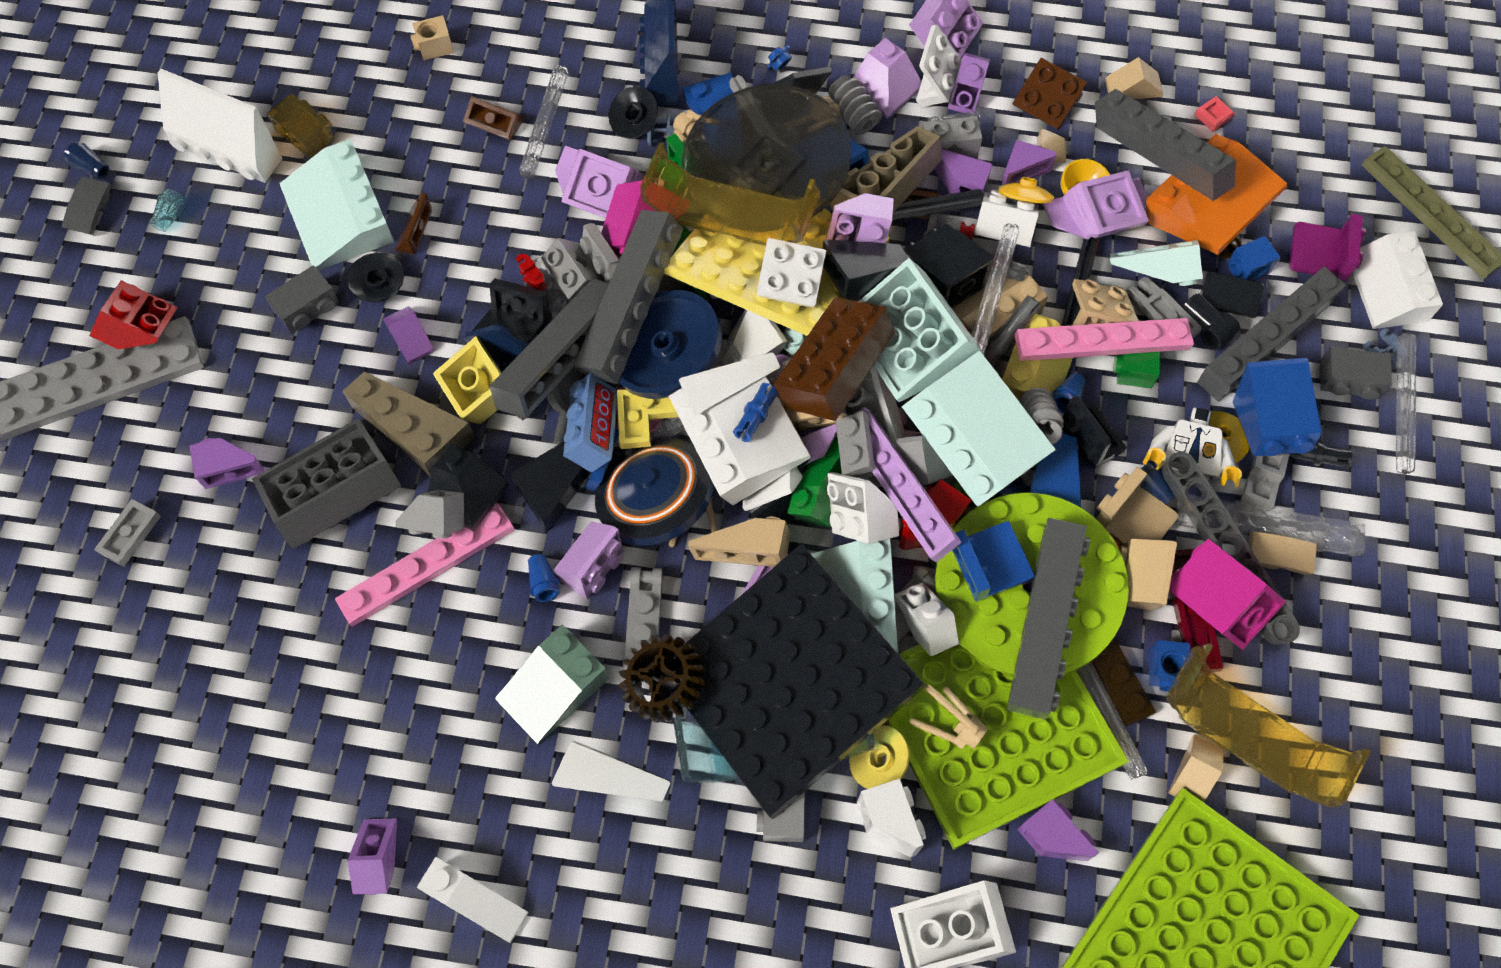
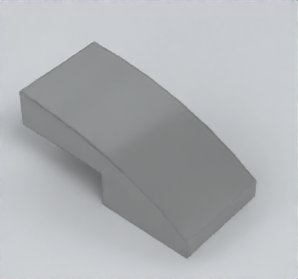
(1264, 480)

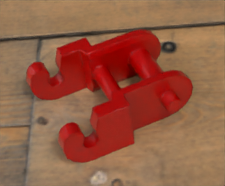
(533, 276)

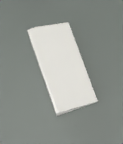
(776, 489)

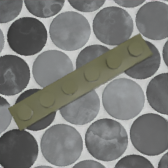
(1434, 212)

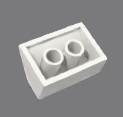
(1396, 282)

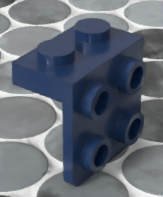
(499, 343)

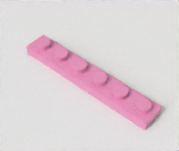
(1103, 339)
(421, 567)

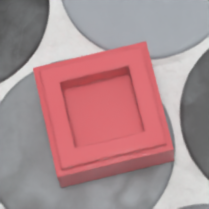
(1214, 114)

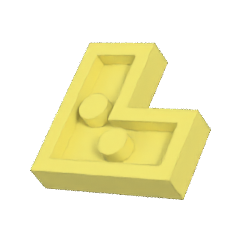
(634, 418)

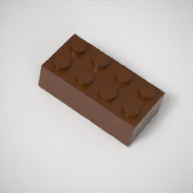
(834, 358)

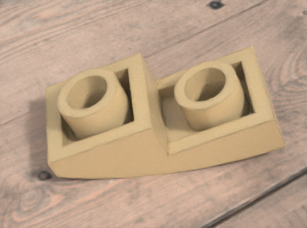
(1283, 552)

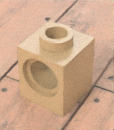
(432, 38)

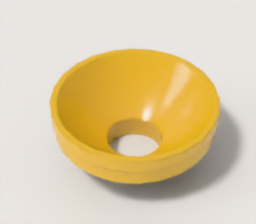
(1081, 171)

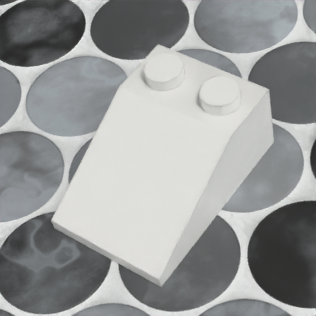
(953, 928)

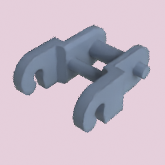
(669, 129)
(1391, 340)

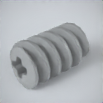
(855, 104)
(1044, 411)

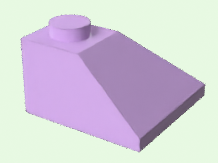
(888, 77)

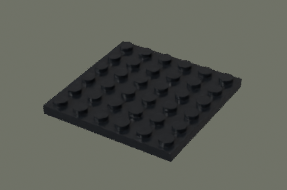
(794, 680)

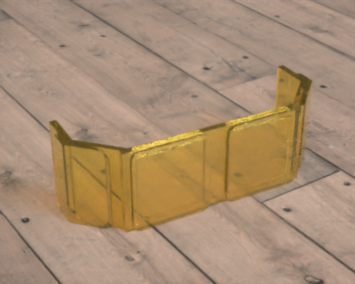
(724, 207)
(1260, 736)

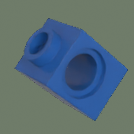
(1253, 259)
(1170, 652)

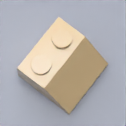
(1148, 571)

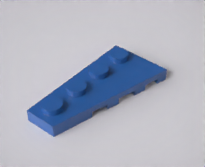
(707, 92)

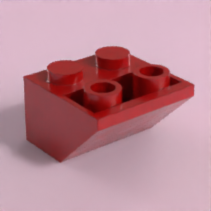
(131, 318)
(950, 503)

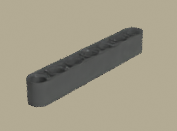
(1226, 531)

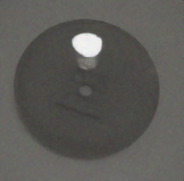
(775, 125)

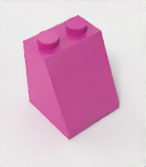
(623, 215)
(1225, 593)

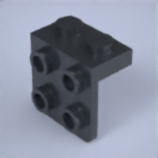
(516, 308)
(1094, 434)

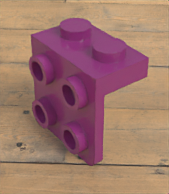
(1322, 246)

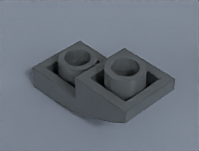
(85, 204)

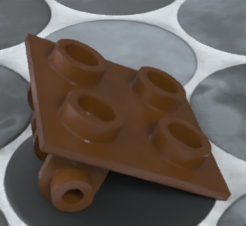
(1049, 93)

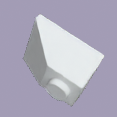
(753, 337)

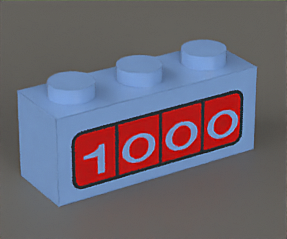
(590, 422)

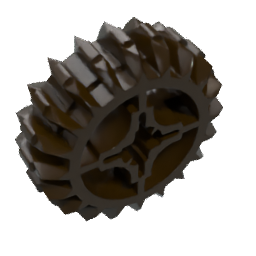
(661, 703)

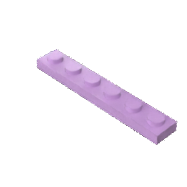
(909, 495)

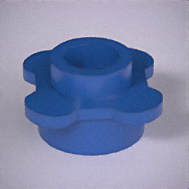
(779, 58)

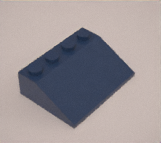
(660, 51)

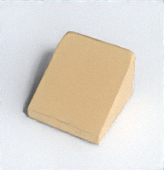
(1053, 142)

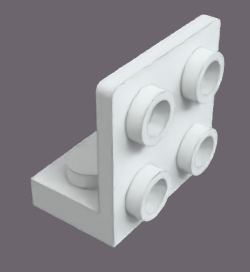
(939, 67)
(791, 272)

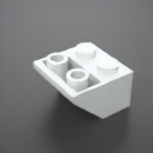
(1000, 210)
(860, 510)
(890, 819)

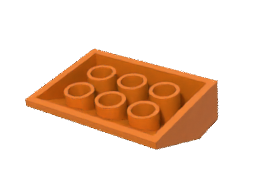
(1216, 223)

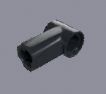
(1216, 327)

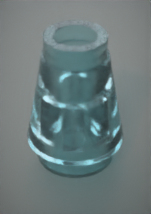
(167, 209)

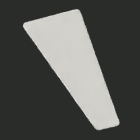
(717, 384)
(599, 773)

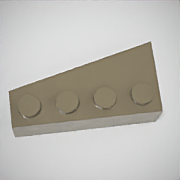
(897, 170)
(407, 421)

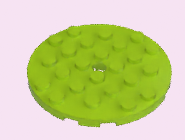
(994, 626)

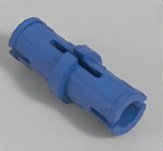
(755, 412)

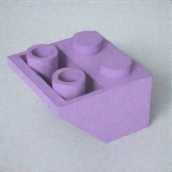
(954, 18)
(862, 219)
(590, 559)

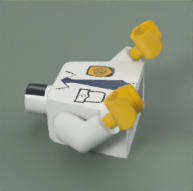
(1199, 441)

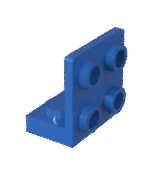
(992, 561)

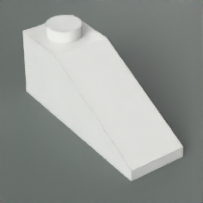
(472, 900)

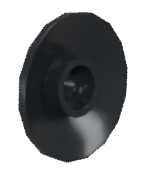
(626, 106)
(373, 268)

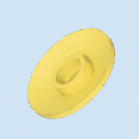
(868, 766)

